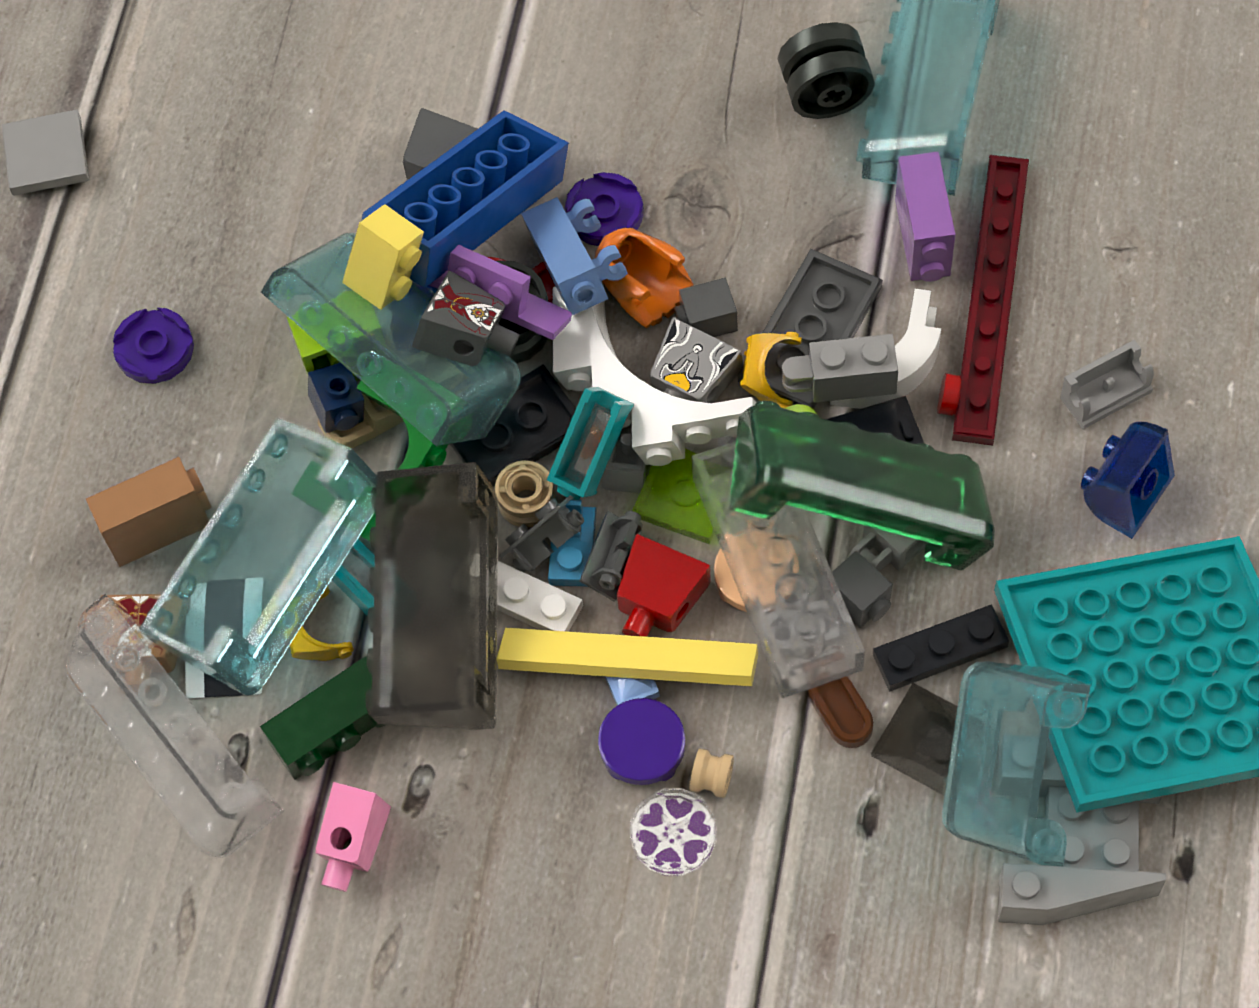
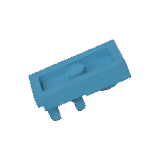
(570, 558)

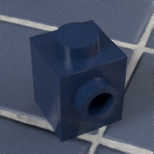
(335, 397)

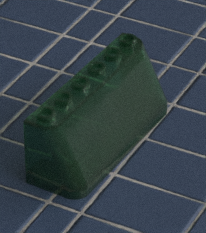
(861, 479)

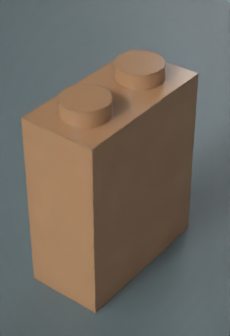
(150, 510)

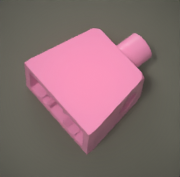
(354, 816)

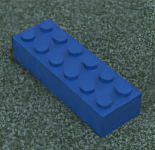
(476, 189)

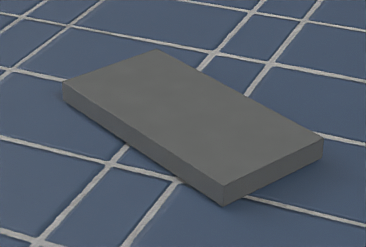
(820, 304)

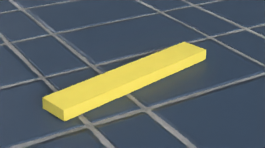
(628, 656)

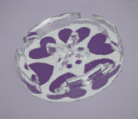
(673, 832)

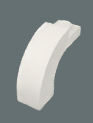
(914, 352)

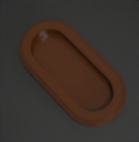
(843, 712)

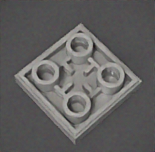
(45, 152)

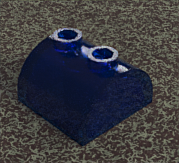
(1130, 478)

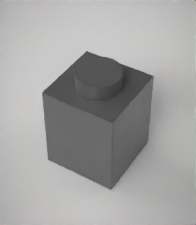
(708, 308)
(863, 589)

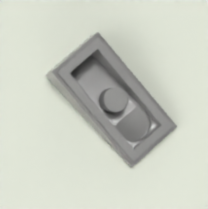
(625, 468)

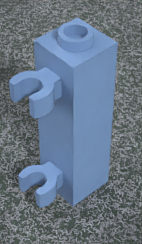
(565, 256)

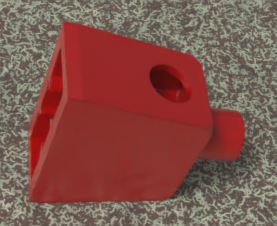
(659, 587)

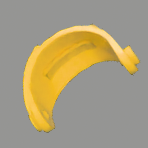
(754, 365)
(308, 648)

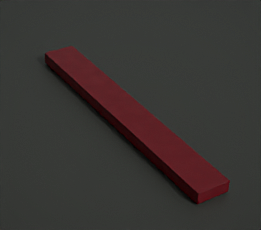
(991, 300)

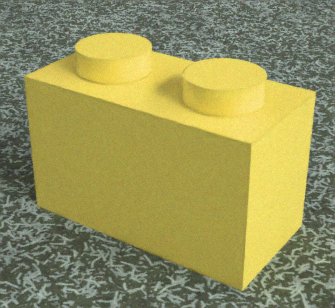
(383, 257)

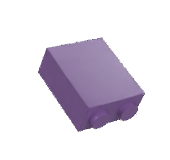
(924, 216)

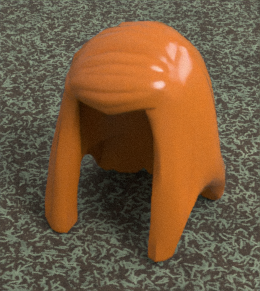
(652, 277)

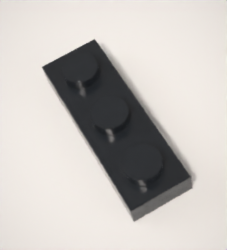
(940, 647)

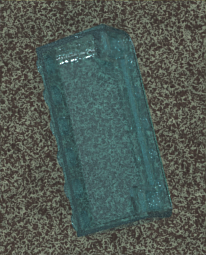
(927, 86)
(433, 393)
(264, 557)

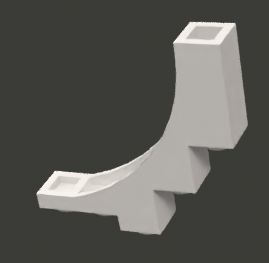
(658, 420)

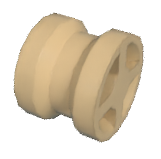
(711, 773)

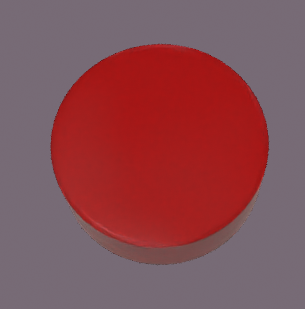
(949, 394)

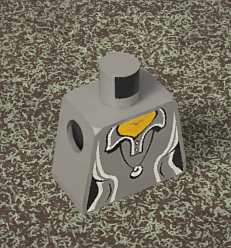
(694, 364)

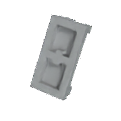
(1107, 385)

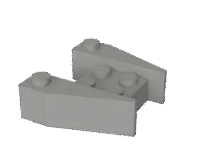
(1097, 866)

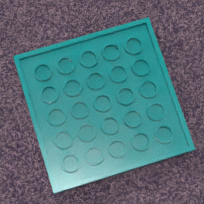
(1166, 662)

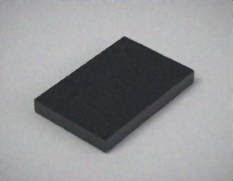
(526, 429)

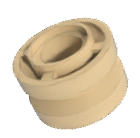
(520, 477)

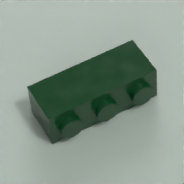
(322, 722)

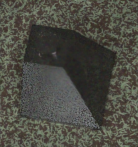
(919, 738)

